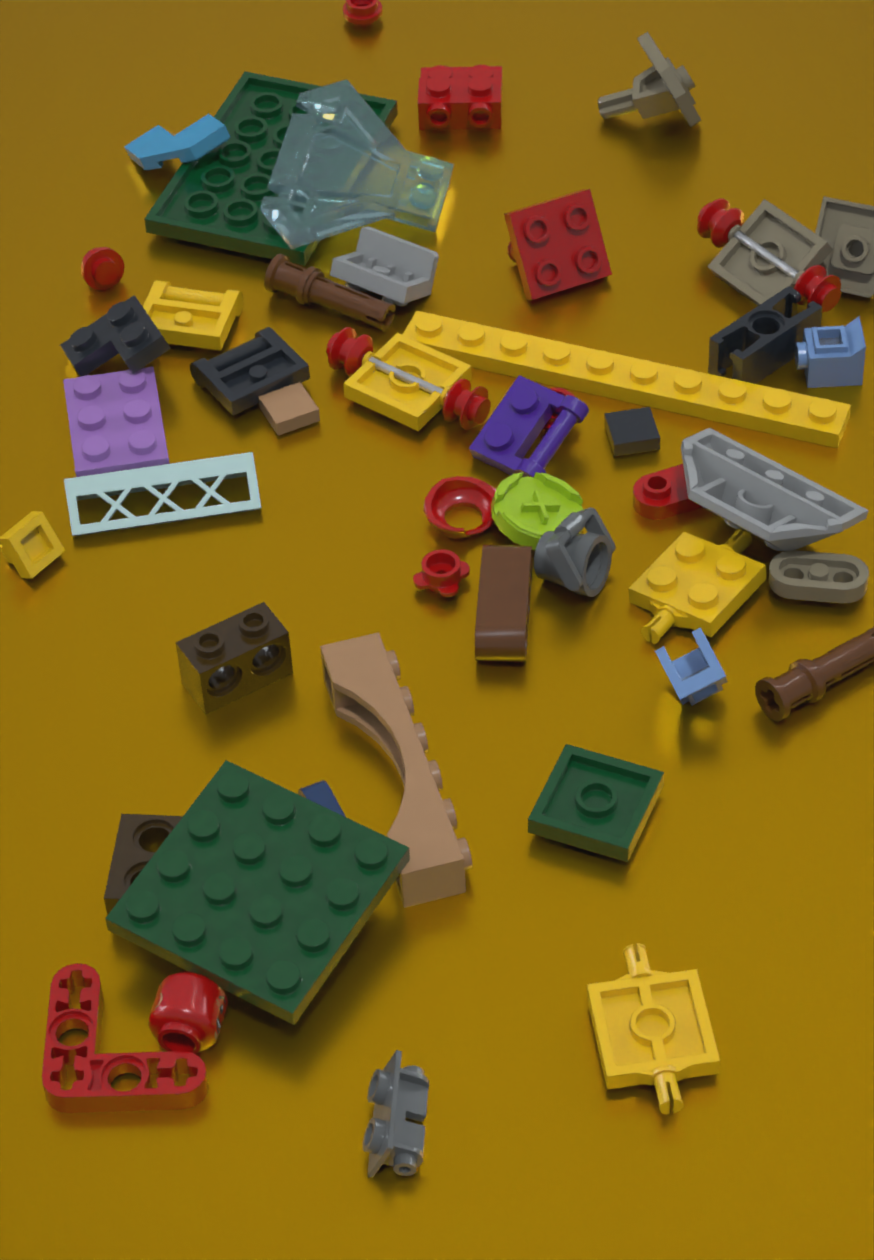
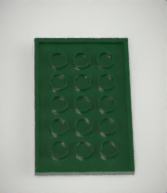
(222, 193)

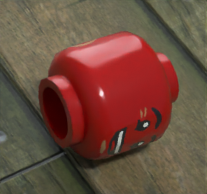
(187, 1012)

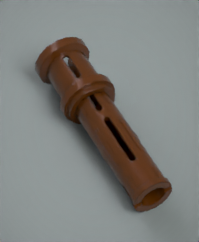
(312, 287)
(808, 678)

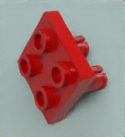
(557, 244)

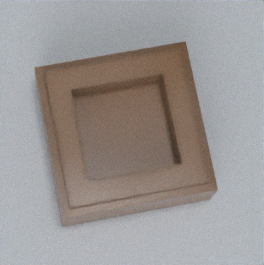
(289, 408)

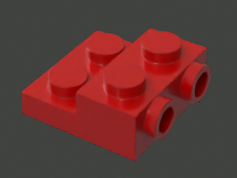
(460, 98)

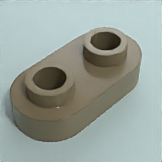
(818, 576)

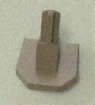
(654, 90)
(850, 234)

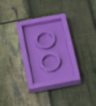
(115, 422)

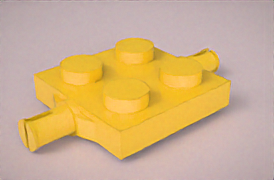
(697, 584)
(652, 1029)

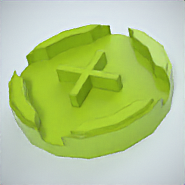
(532, 505)

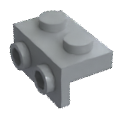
(388, 267)

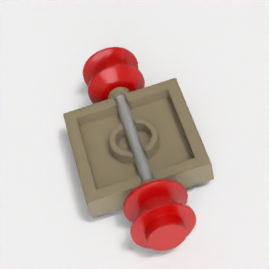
(768, 254)

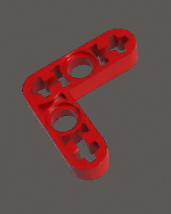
(96, 1071)

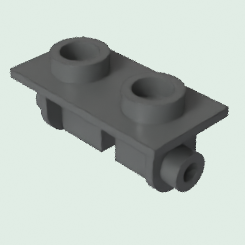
(388, 1137)

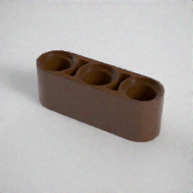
(503, 603)

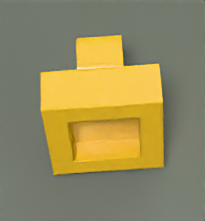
(31, 544)

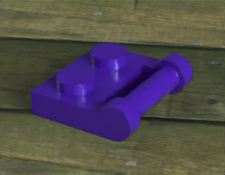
(519, 422)

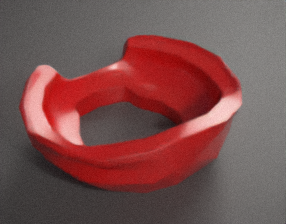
(455, 493)

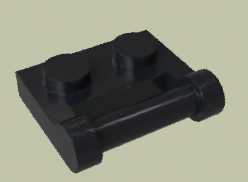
(250, 371)

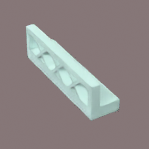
(162, 477)

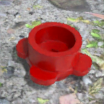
(441, 572)

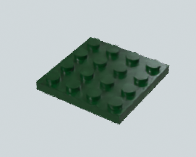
(259, 891)

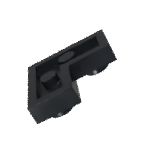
(121, 331)

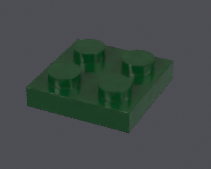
(596, 802)

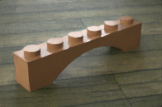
(367, 694)

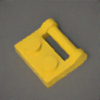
(193, 315)

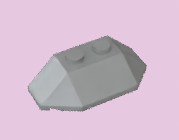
(762, 494)

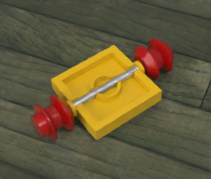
(407, 380)

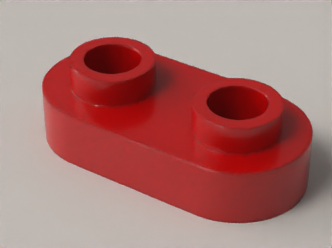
(662, 494)

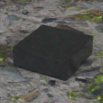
(632, 431)

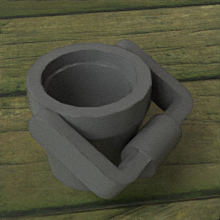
(573, 558)

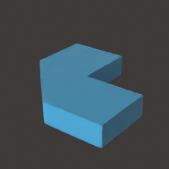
(188, 145)

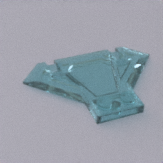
(348, 171)

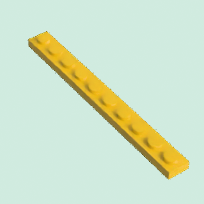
(634, 380)

